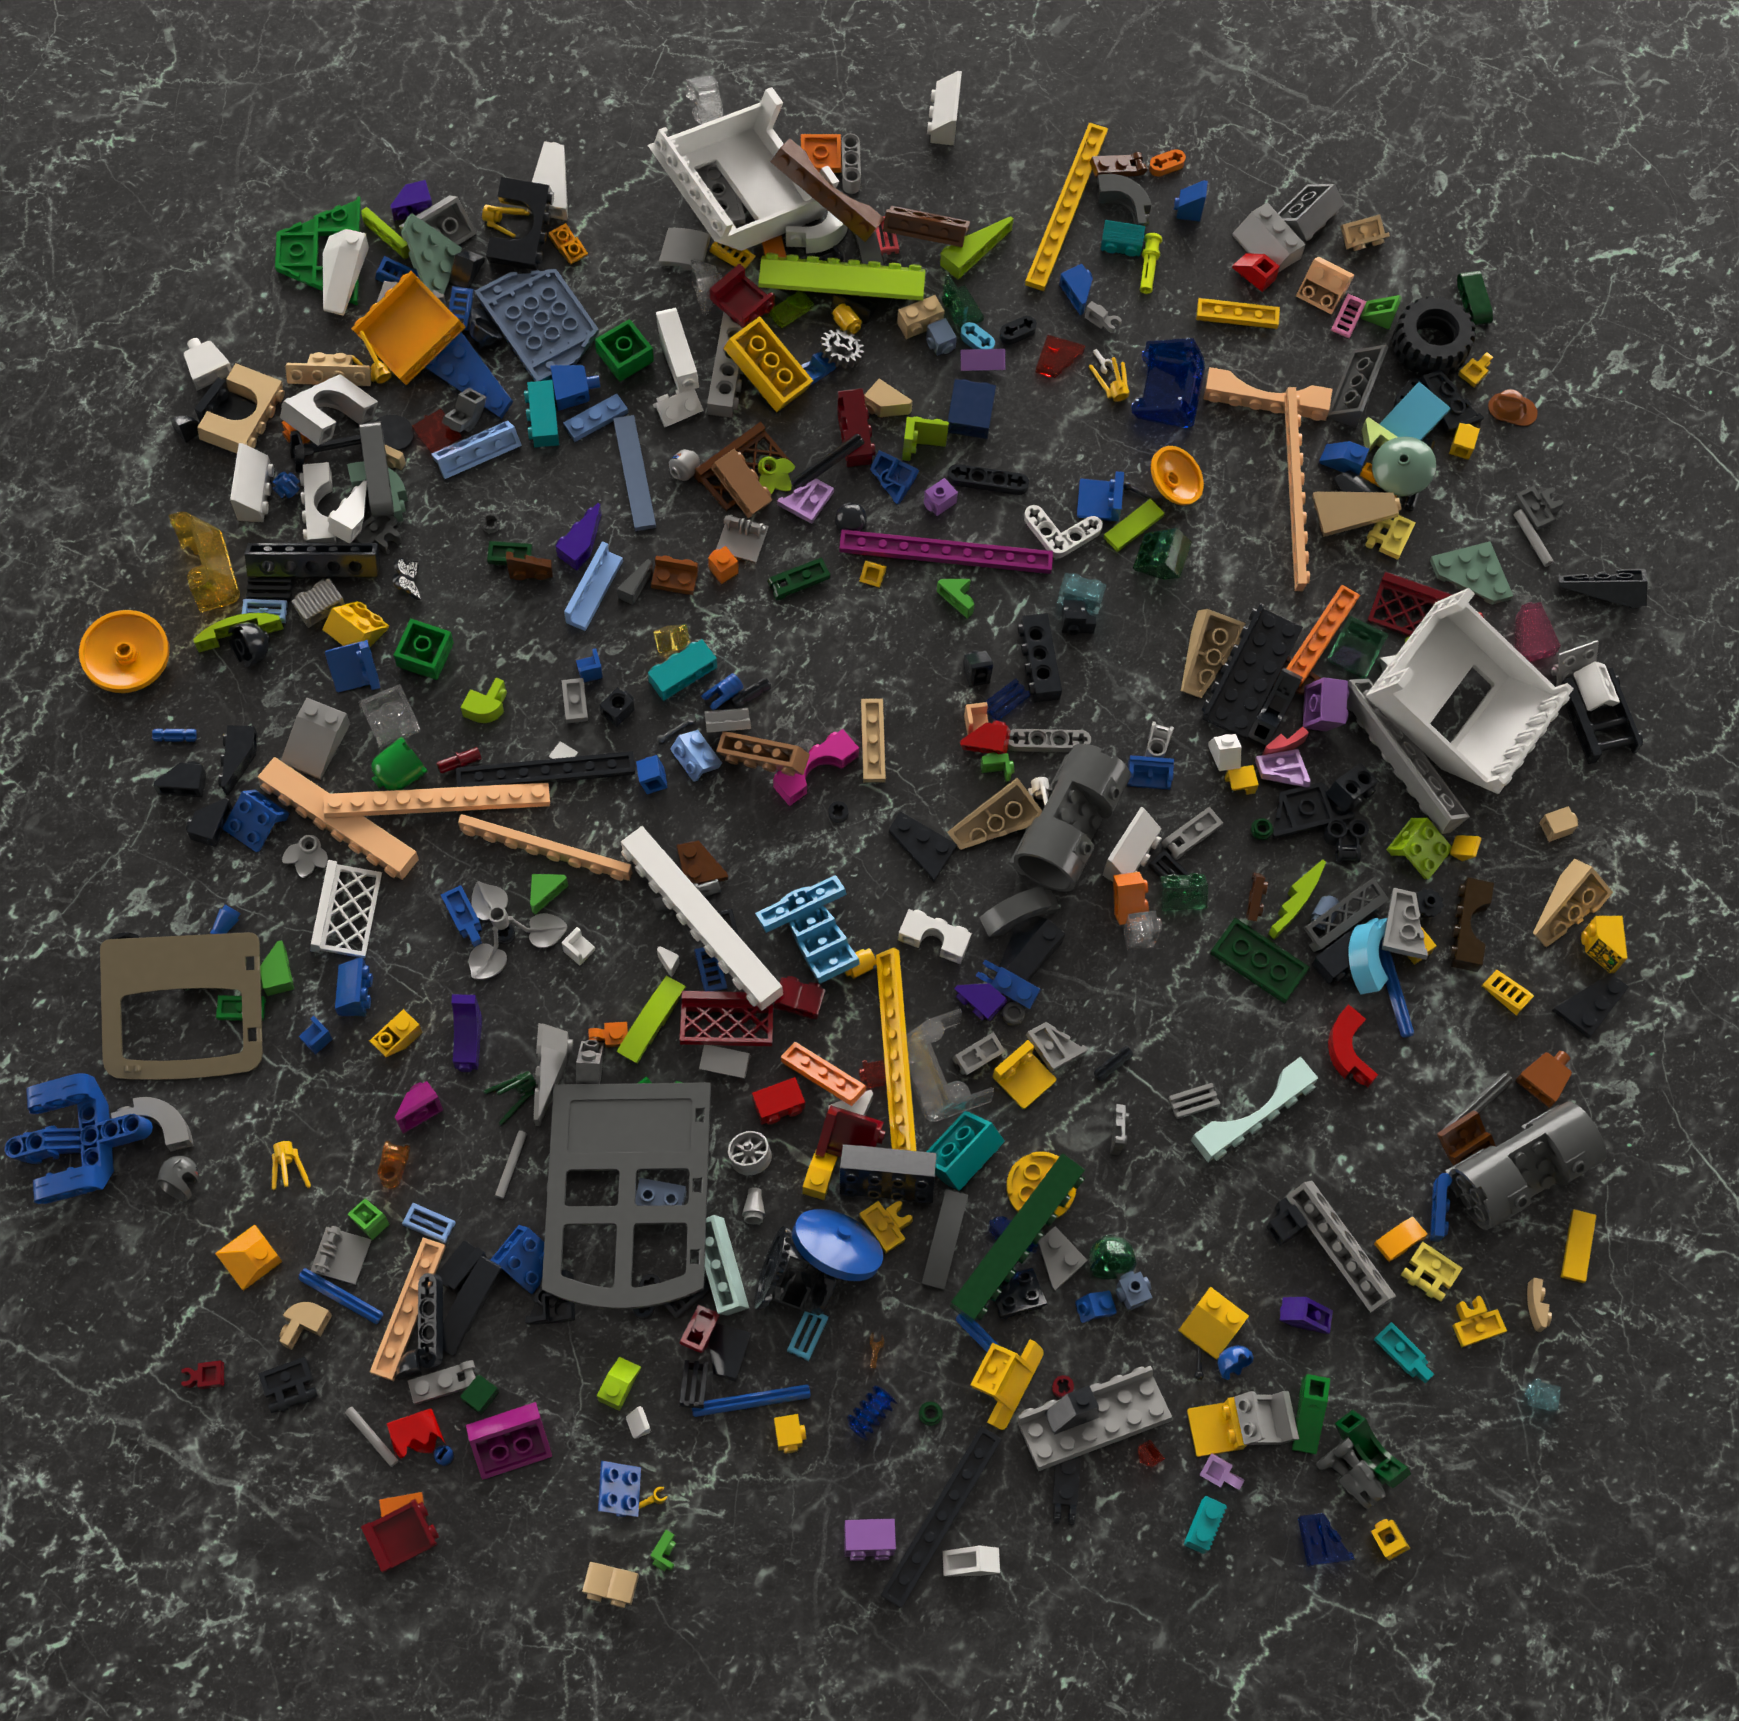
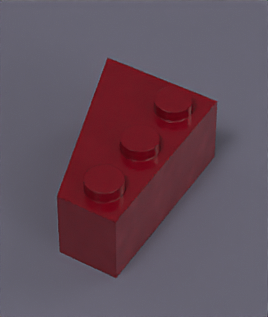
(853, 420)

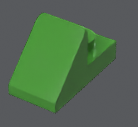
(953, 591)

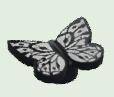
(405, 576)

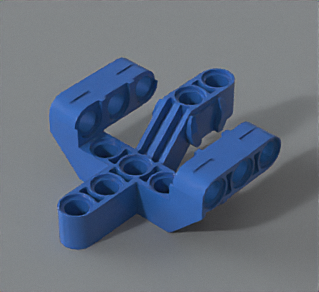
(93, 1175)

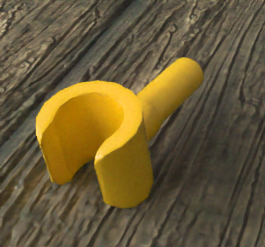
(653, 1498)

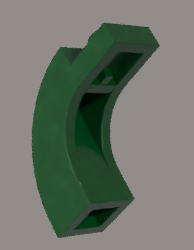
(1368, 1448)

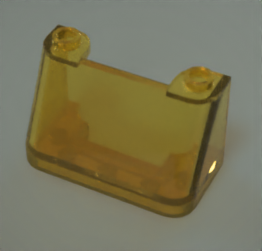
(214, 581)

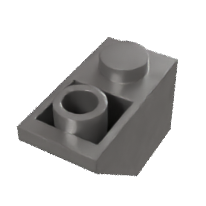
(589, 1062)

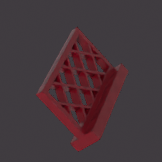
(1406, 588)
(727, 1004)

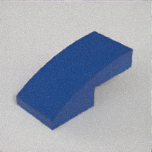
(818, 367)

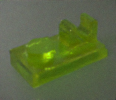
(791, 309)

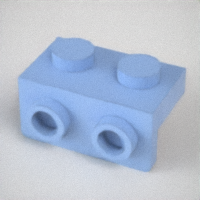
(695, 754)

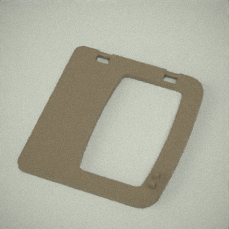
(180, 963)

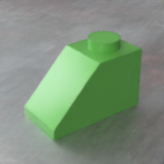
(276, 971)

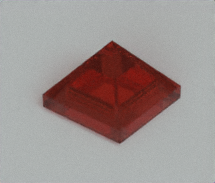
(1149, 1454)

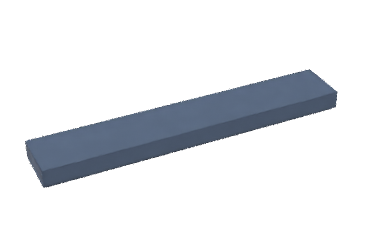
(634, 473)

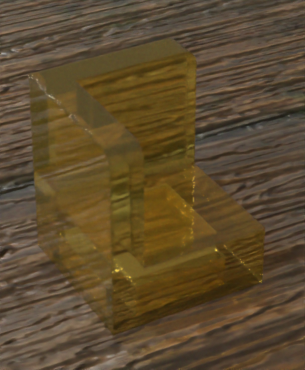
(672, 638)

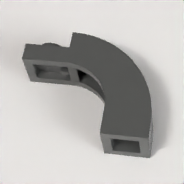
(1125, 191)
(1018, 908)

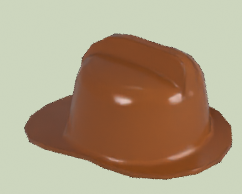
(1512, 408)

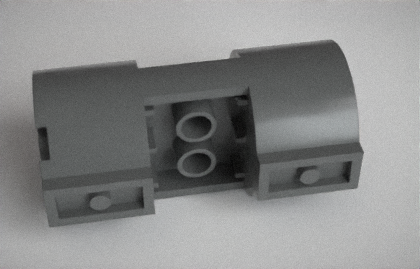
(1061, 837)
(1547, 1151)

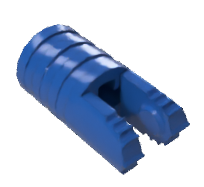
(726, 689)

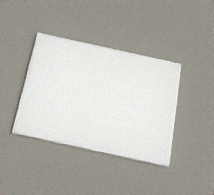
(562, 751)

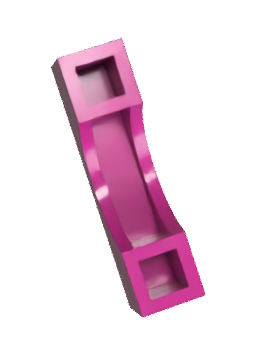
(836, 751)

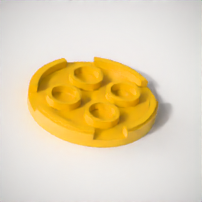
(1027, 1175)

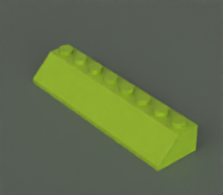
(842, 277)

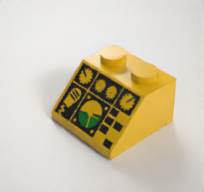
(1606, 941)

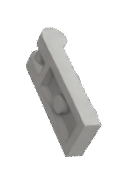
(1192, 833)
(441, 1383)

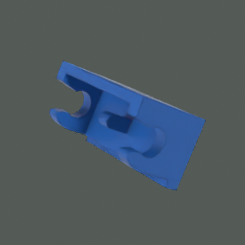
(1150, 772)

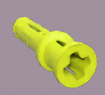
(1150, 254)

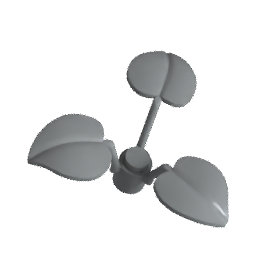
(490, 903)

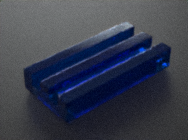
(1019, 689)

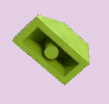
(618, 1383)

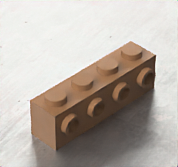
(763, 753)

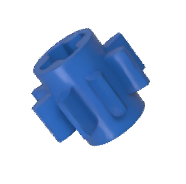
(286, 484)

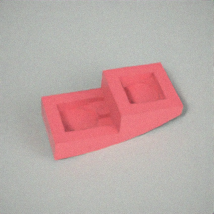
(1282, 744)

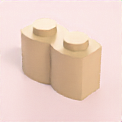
(610, 1584)

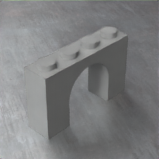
(337, 393)

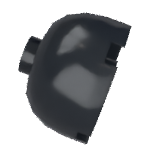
(249, 643)

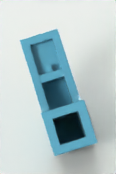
(1364, 956)

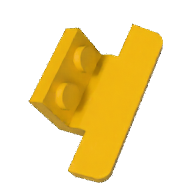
(1005, 1378)

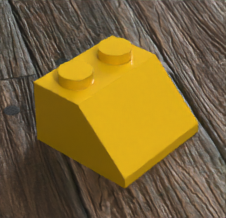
(1213, 1323)

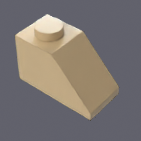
(886, 401)

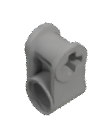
(1158, 740)

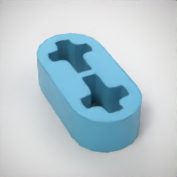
(977, 338)

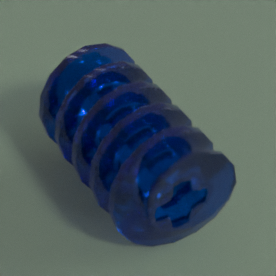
(870, 1412)

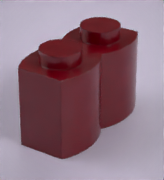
(800, 997)

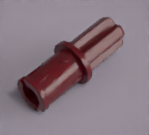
(459, 760)

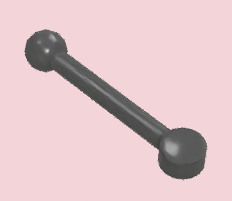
(691, 719)

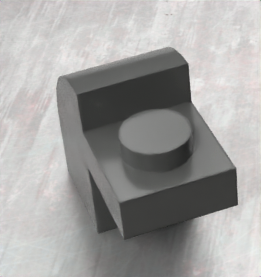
(466, 412)

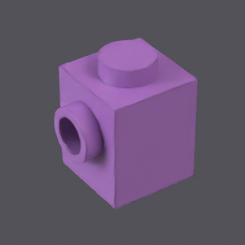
(940, 497)

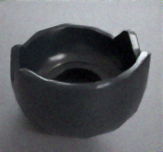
(851, 517)

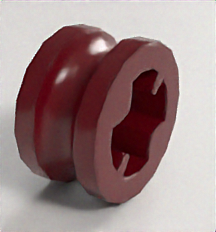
(1055, 1387)

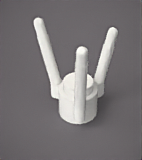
(1040, 789)

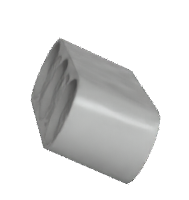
(850, 163)

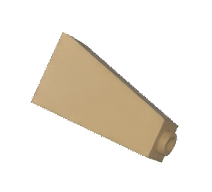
(1352, 510)

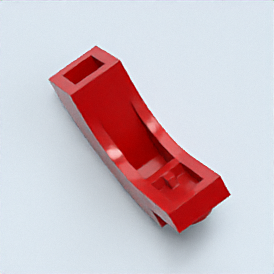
(1342, 1050)

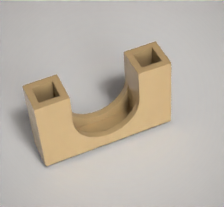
(255, 386)

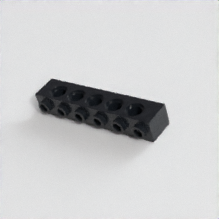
(302, 553)

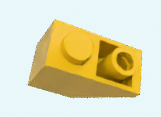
(397, 1034)

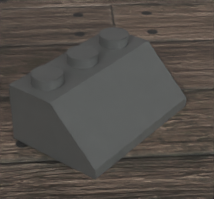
(1311, 209)

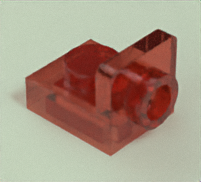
(873, 1073)

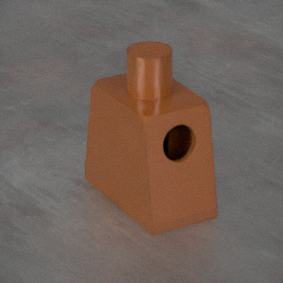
(1546, 1077)

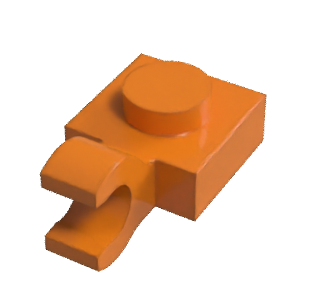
(612, 1034)

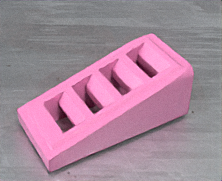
(1354, 302)

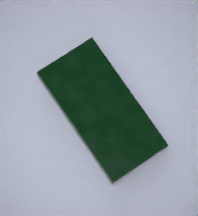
(1260, 960)

